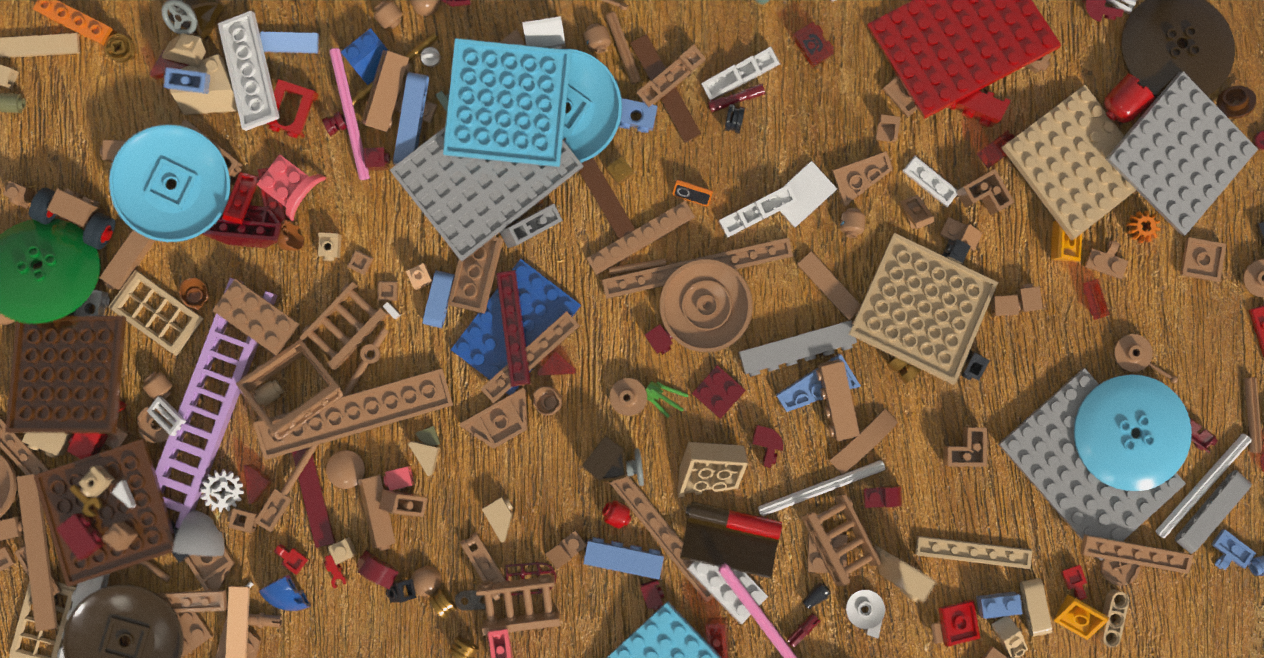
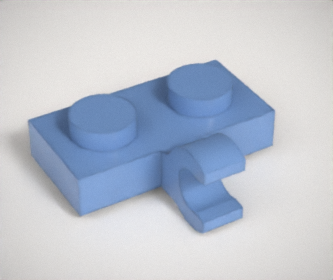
(1232, 550)

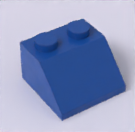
(365, 55)

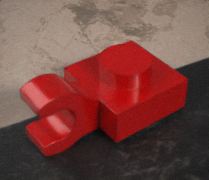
(293, 559)
(336, 571)
(1074, 579)

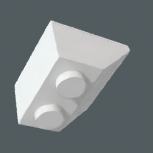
(545, 33)

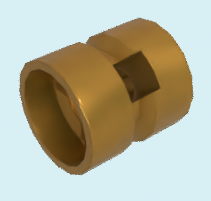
(905, 371)

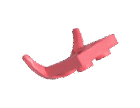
(288, 184)

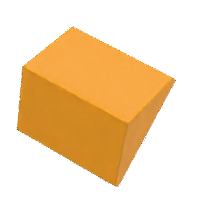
(1063, 247)
(1080, 617)

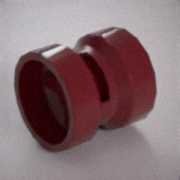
(334, 123)

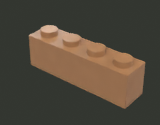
(385, 90)
(838, 400)

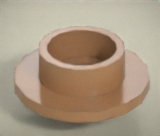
(1253, 278)
(1124, 352)
(637, 394)

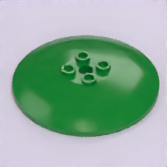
(62, 282)

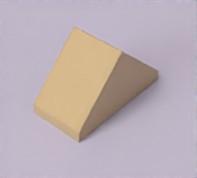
(426, 455)

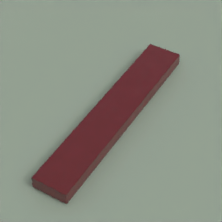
(513, 328)
(314, 501)

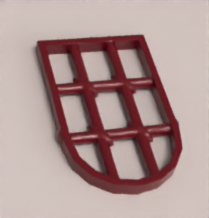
(522, 573)

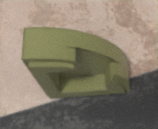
(429, 436)

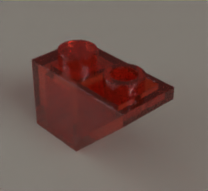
(993, 152)

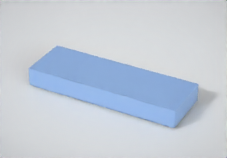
(290, 42)

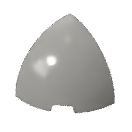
(199, 536)

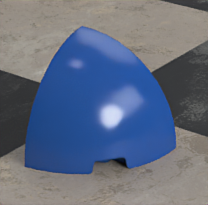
(285, 595)

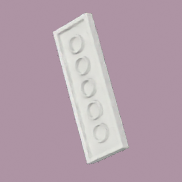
(248, 70)

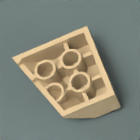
(220, 94)
(711, 467)
(910, 580)

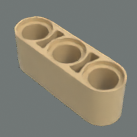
(1035, 607)
(1115, 627)

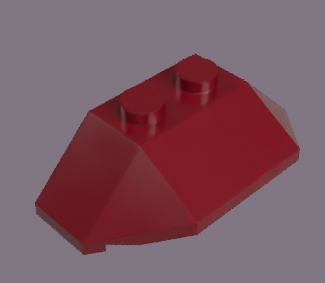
(257, 230)

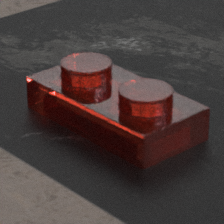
(1096, 299)

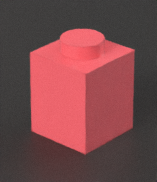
(399, 478)

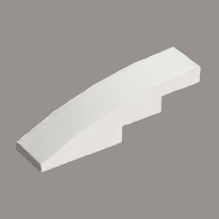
(740, 73)
(757, 211)

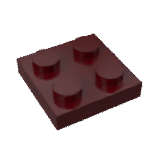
(718, 392)

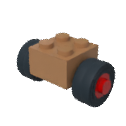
(75, 208)

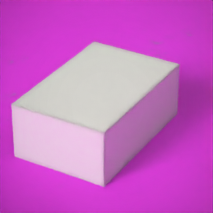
(391, 310)

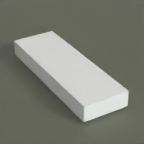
(930, 181)

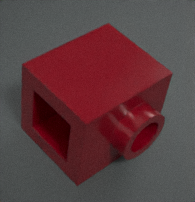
(376, 158)
(659, 339)

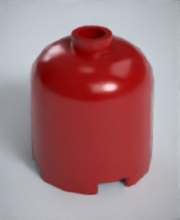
(1127, 100)

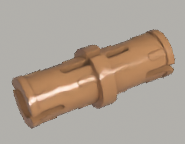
(265, 620)

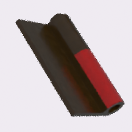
(730, 538)

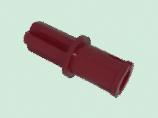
(803, 630)

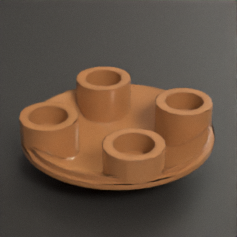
(345, 469)

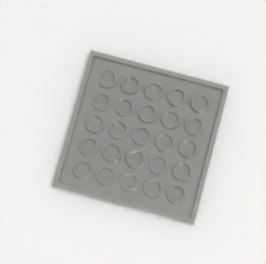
(1182, 153)

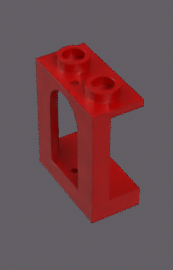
(308, 96)

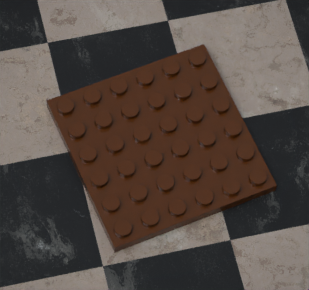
(66, 375)
(147, 518)

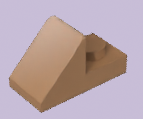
(916, 212)
(966, 233)
(566, 549)

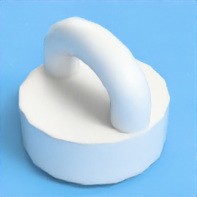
(430, 57)

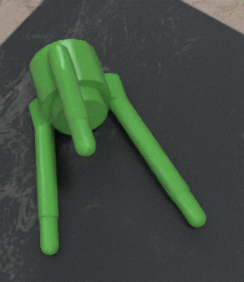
(655, 392)

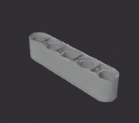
(1213, 511)

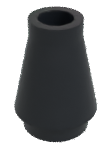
(817, 595)

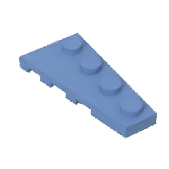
(808, 389)

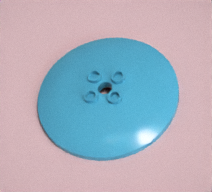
(594, 106)
(141, 176)
(1105, 429)

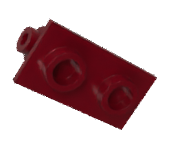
(1204, 438)

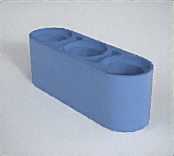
(438, 299)

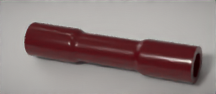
(747, 94)

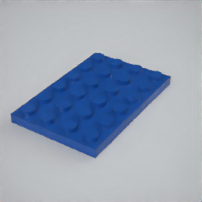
(541, 305)

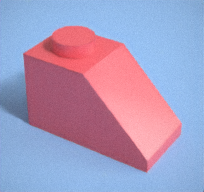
(500, 644)

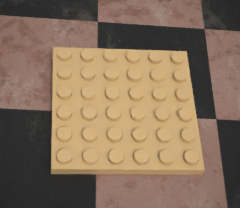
(1067, 164)
(923, 308)

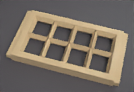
(185, 333)
(15, 652)

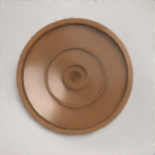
(706, 305)

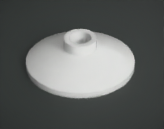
(875, 612)

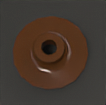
(1236, 101)

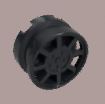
(737, 118)

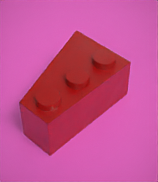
(982, 107)
(89, 444)

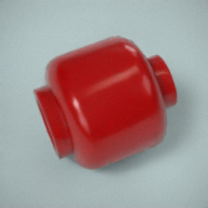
(616, 514)

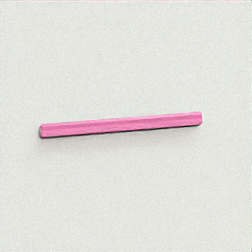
(349, 113)
(755, 611)

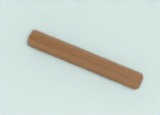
(623, 48)
(1253, 414)

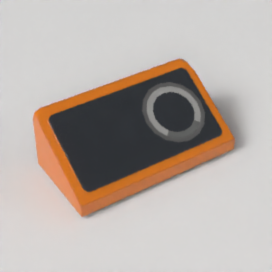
(692, 193)

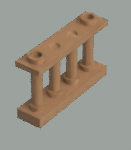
(350, 344)
(822, 540)
(519, 623)

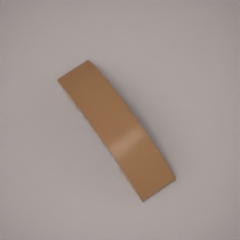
(671, 76)
(862, 444)

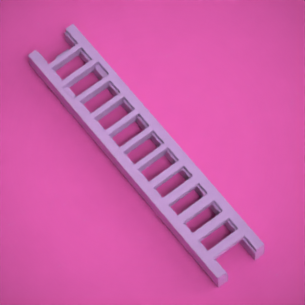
(188, 407)

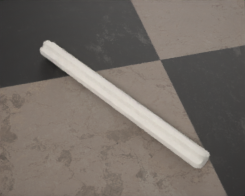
(1203, 485)
(821, 488)

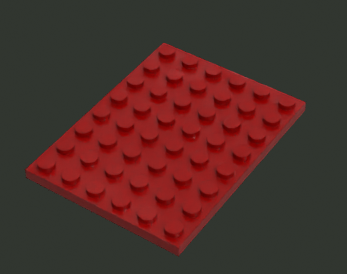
(959, 46)

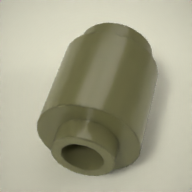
(12, 103)

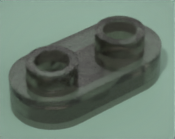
(474, 601)

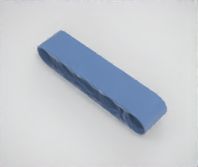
(411, 115)

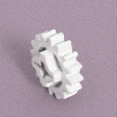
(213, 490)

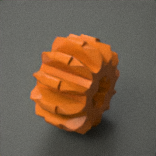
(1150, 226)

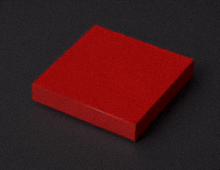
(959, 623)

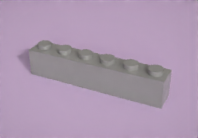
(797, 347)

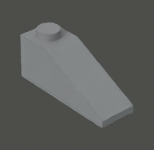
(530, 226)

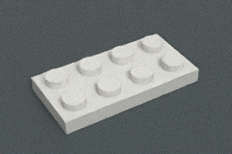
(717, 586)

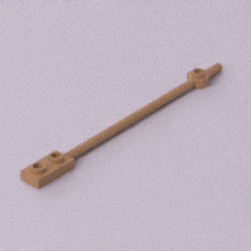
(279, 499)

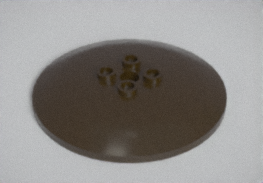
(1152, 50)
(123, 611)

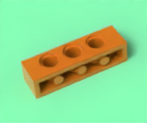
(74, 20)

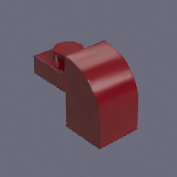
(1096, 9)
(771, 440)
(883, 496)
(376, 570)

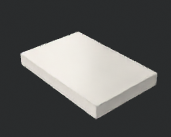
(811, 190)

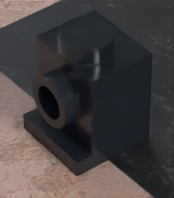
(956, 250)
(974, 366)
(396, 592)

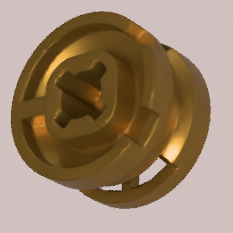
(120, 48)
(442, 603)
(463, 648)

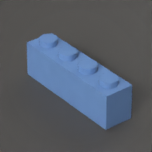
(624, 559)

